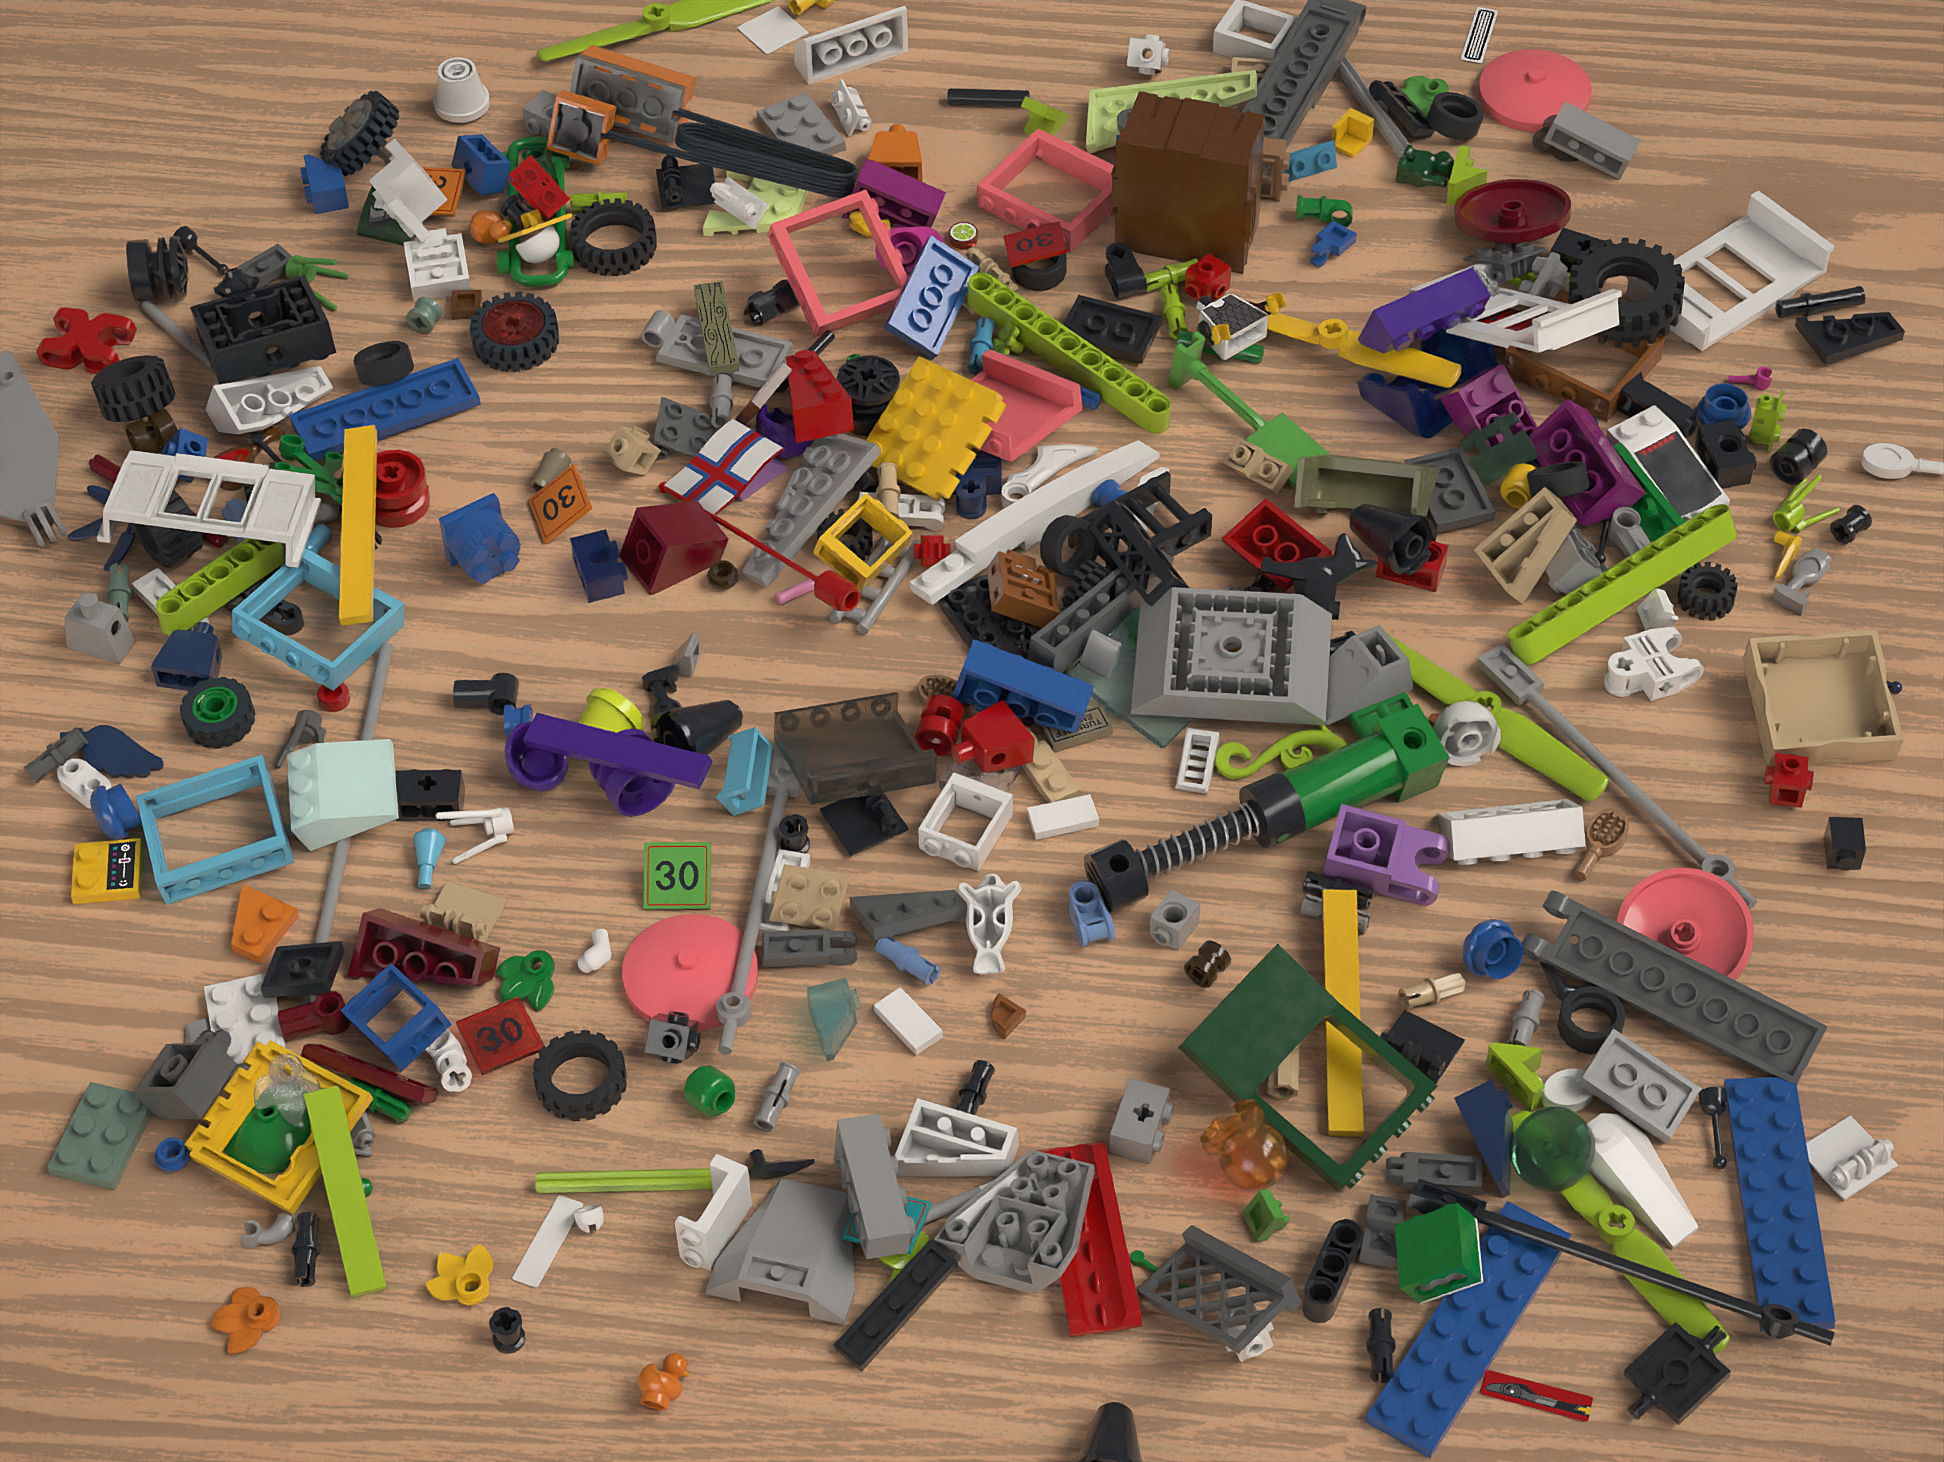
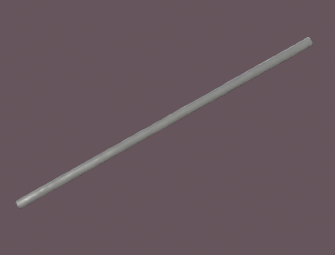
(343, 845)

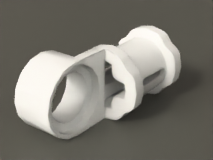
(448, 1049)

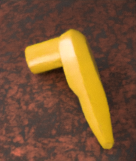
(1791, 547)

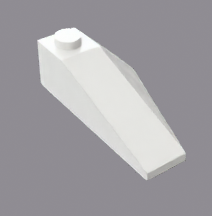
(264, 400)
(1637, 1177)

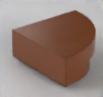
(1006, 1015)

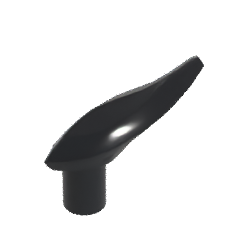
(1557, 983)
(776, 1168)

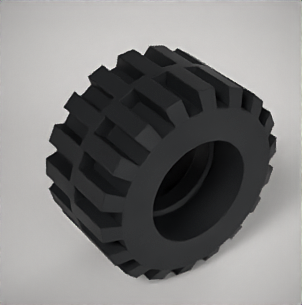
(133, 388)
(166, 544)

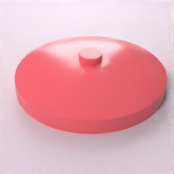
(1530, 86)
(1693, 916)
(684, 967)

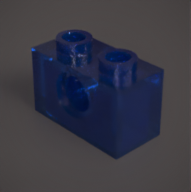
(598, 565)

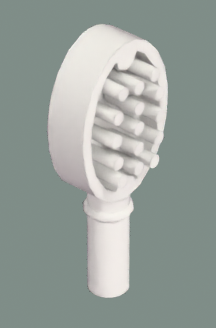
(1896, 462)
(1564, 1091)

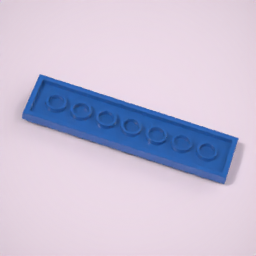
(1778, 1198)
(1464, 1337)

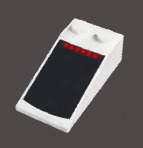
(1668, 461)

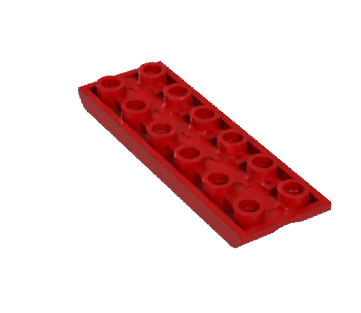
(1099, 1279)

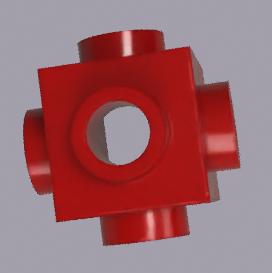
(1207, 278)
(1788, 779)

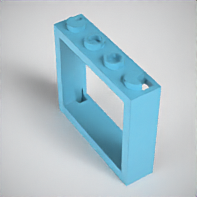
(326, 577)
(225, 867)

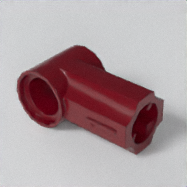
(313, 1017)

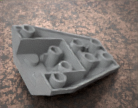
(1022, 1223)
(793, 1251)

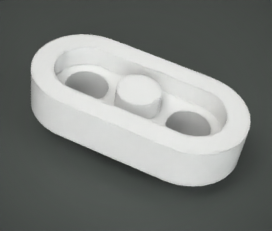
(79, 780)

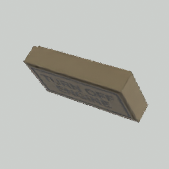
(1092, 727)

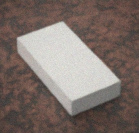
(1063, 817)
(908, 1021)

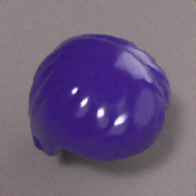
(780, 430)
(533, 766)

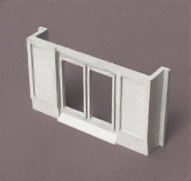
(1767, 241)
(1551, 331)
(278, 510)

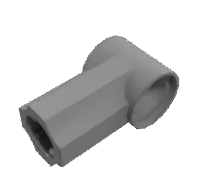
(1626, 531)

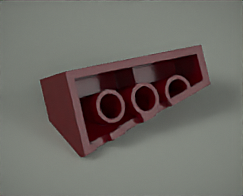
(419, 951)

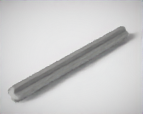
(1372, 108)

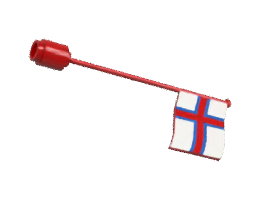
(722, 473)

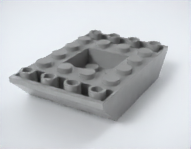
(1272, 678)

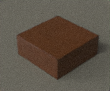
(465, 303)

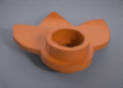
(243, 1320)

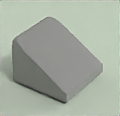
(1100, 654)
(688, 656)

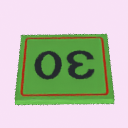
(677, 875)

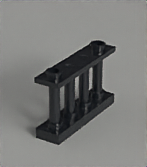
(1171, 540)

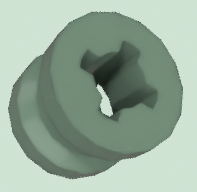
(424, 315)

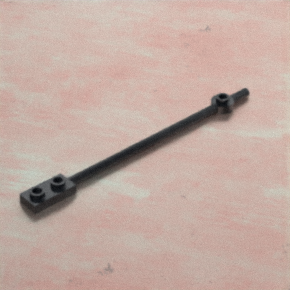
(1775, 1319)

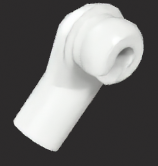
(598, 954)

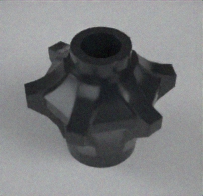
(236, 282)

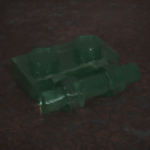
(1496, 461)

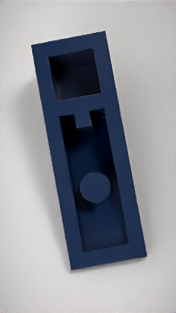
(1491, 1128)

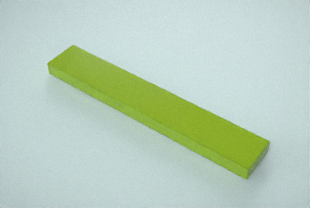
(345, 1191)

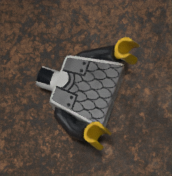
(1235, 323)

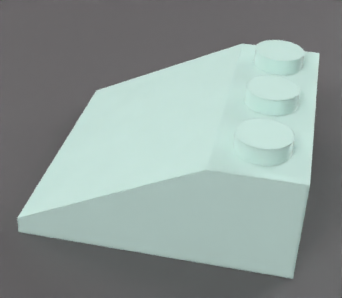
(341, 790)

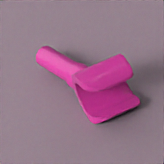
(1760, 380)

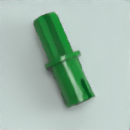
(384, 1101)

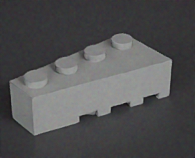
(872, 1186)

